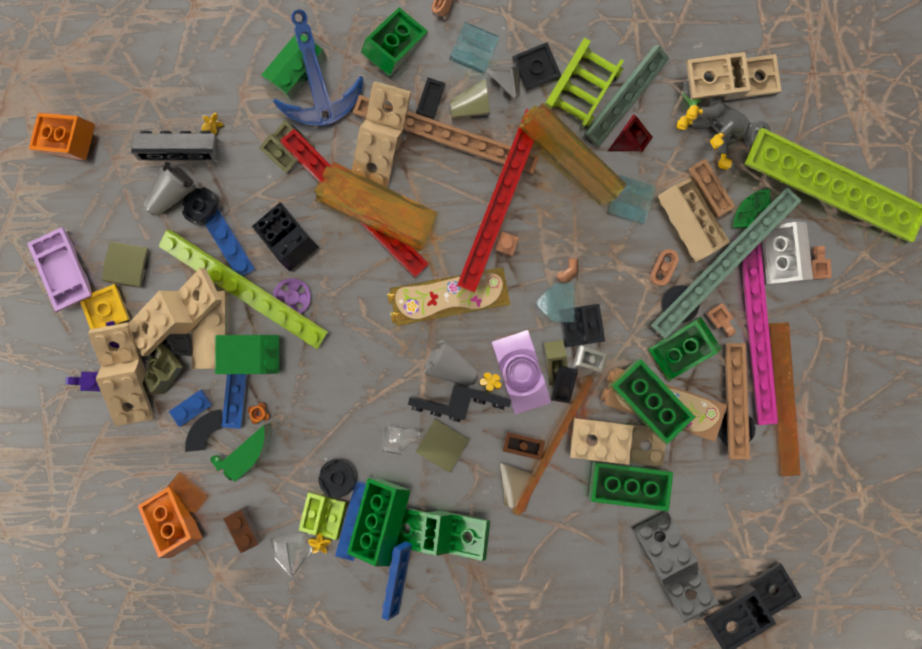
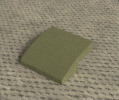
(276, 151)
(125, 264)
(442, 445)

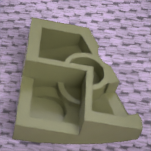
(162, 370)

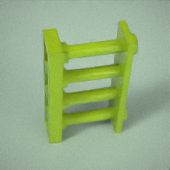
(575, 68)

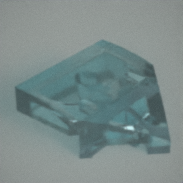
(558, 303)

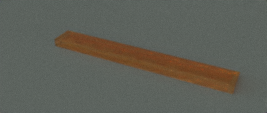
(785, 399)
(552, 445)

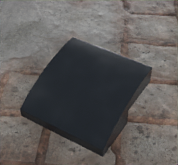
(586, 327)

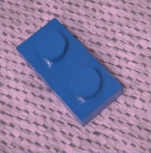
(190, 408)

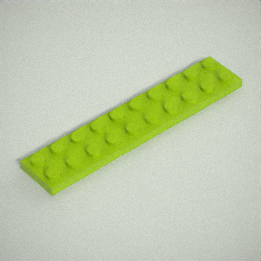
(835, 185)

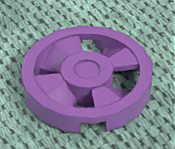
(292, 296)

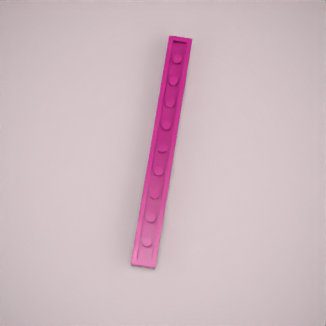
(759, 338)

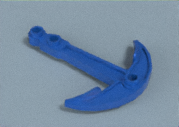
(320, 96)

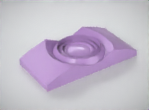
(60, 269)
(521, 372)

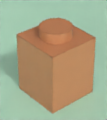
(506, 244)

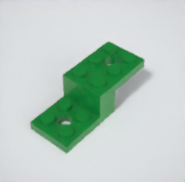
(445, 533)

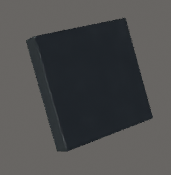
(537, 67)

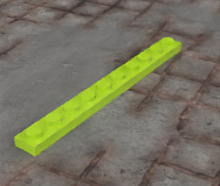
(243, 289)

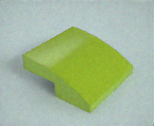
(323, 516)

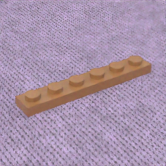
(737, 401)

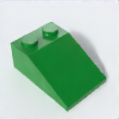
(393, 41)
(685, 348)
(246, 354)

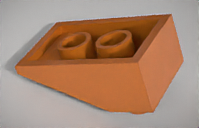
(62, 135)
(169, 523)

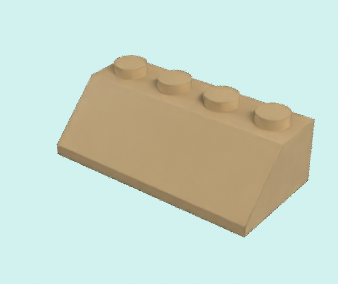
(693, 219)
(203, 334)

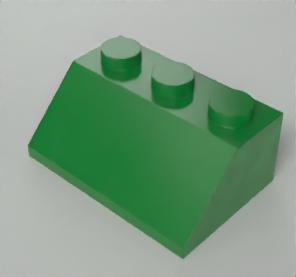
(288, 69)

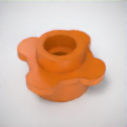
(253, 413)

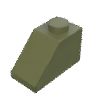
(554, 356)

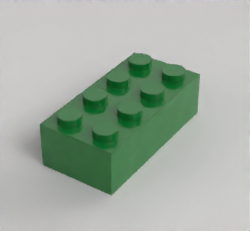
(652, 401)
(630, 485)
(378, 522)

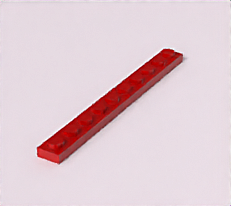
(315, 165)
(496, 211)

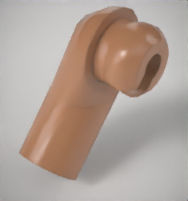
(570, 273)

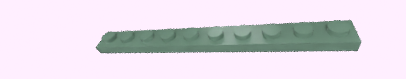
(725, 262)

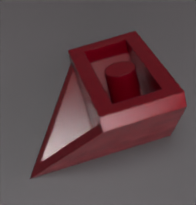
(632, 137)

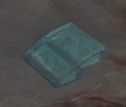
(474, 48)
(633, 200)

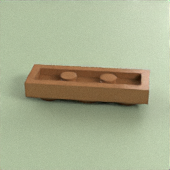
(711, 188)

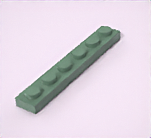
(627, 95)

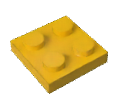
(104, 307)

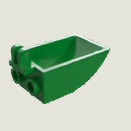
(246, 455)

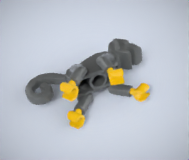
(725, 120)

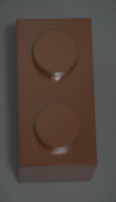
(523, 445)
(242, 529)

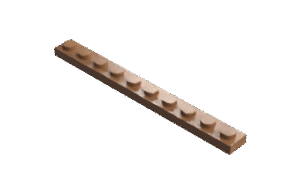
(452, 137)

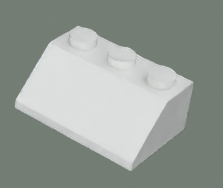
(787, 254)

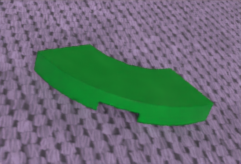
(750, 208)

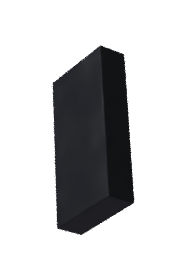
(430, 98)
(564, 384)

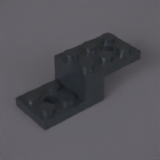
(458, 403)
(752, 608)

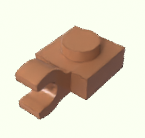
(820, 266)
(719, 318)

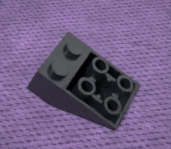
(285, 236)

